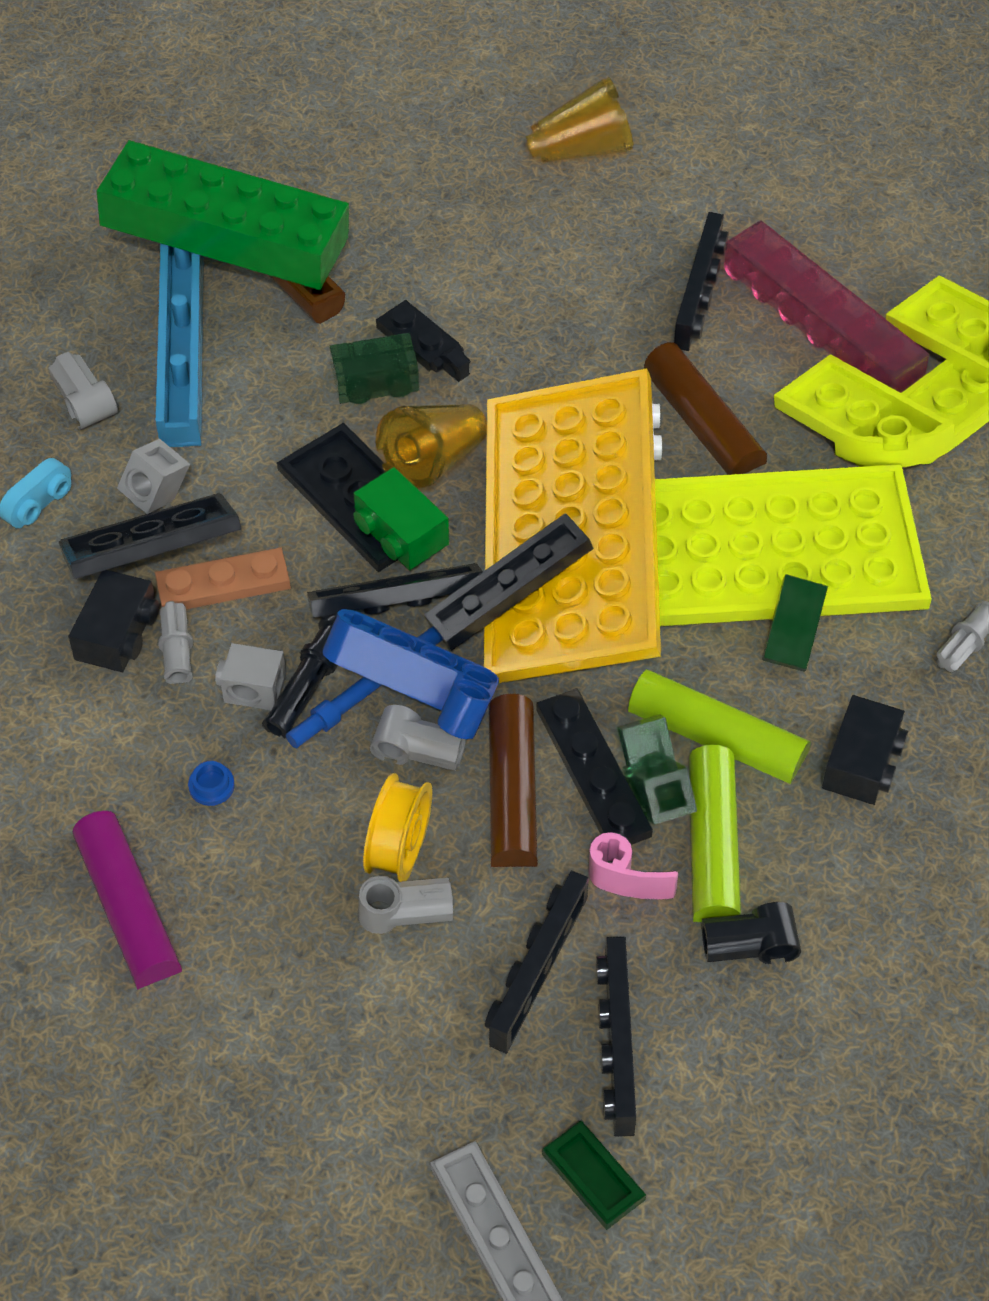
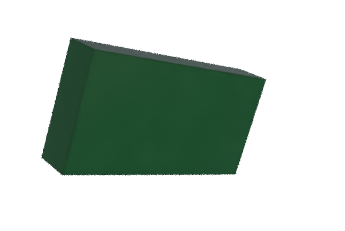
(794, 623)
(594, 1175)

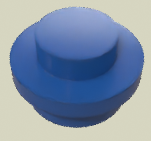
(211, 783)

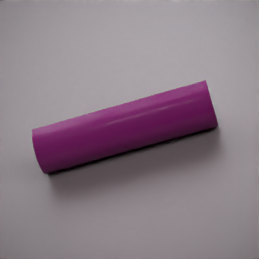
(125, 899)

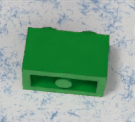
(401, 519)

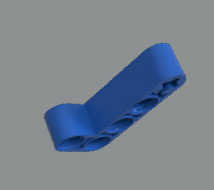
(414, 669)

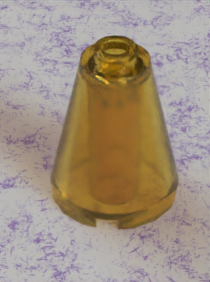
(583, 127)
(429, 439)

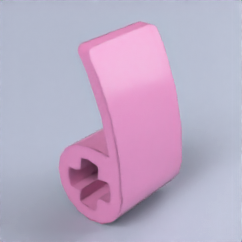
(619, 877)

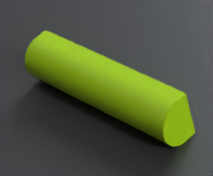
(720, 724)
(714, 833)

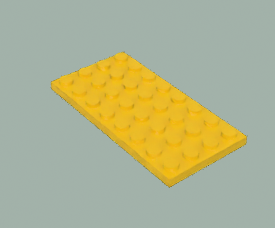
(588, 456)

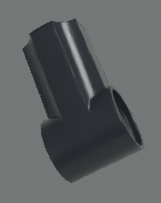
(764, 933)

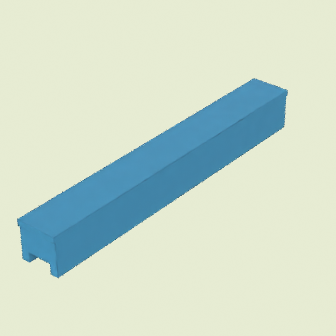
(180, 347)

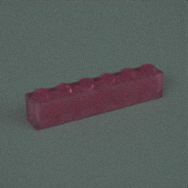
(823, 307)

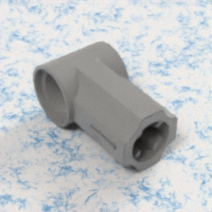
(83, 395)
(405, 736)
(408, 901)

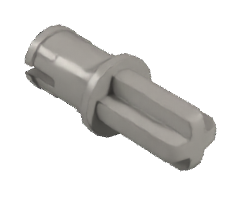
(965, 638)
(175, 643)

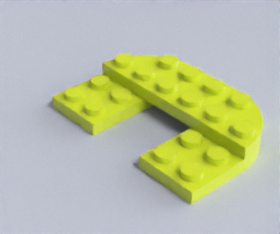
(927, 419)

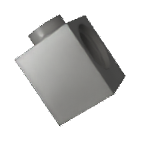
(153, 476)
(251, 676)

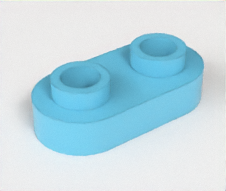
(34, 492)

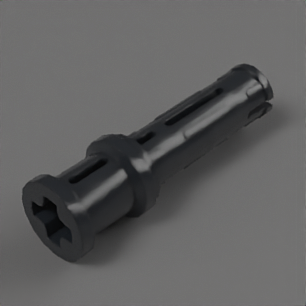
(302, 683)

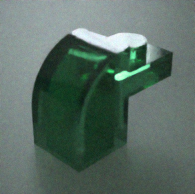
(653, 773)

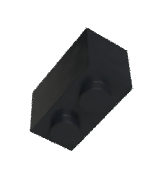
(113, 621)
(864, 749)

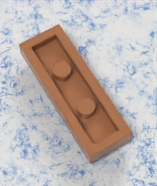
(224, 579)

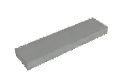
(493, 1226)

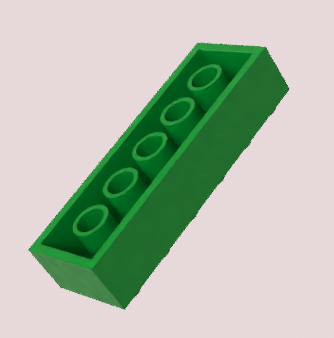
(223, 214)

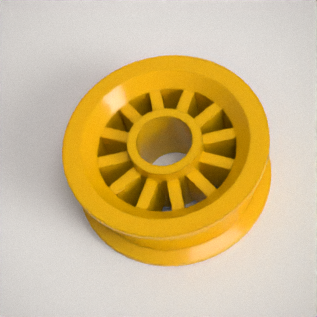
(397, 827)

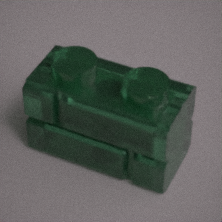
(374, 368)

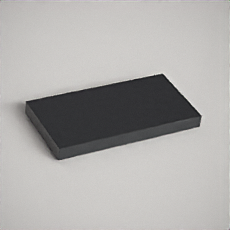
(328, 476)
(148, 535)

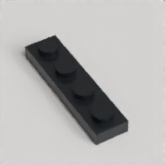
(697, 292)
(508, 581)
(378, 594)
(593, 767)
(544, 947)
(617, 1056)

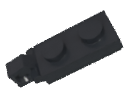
(431, 344)

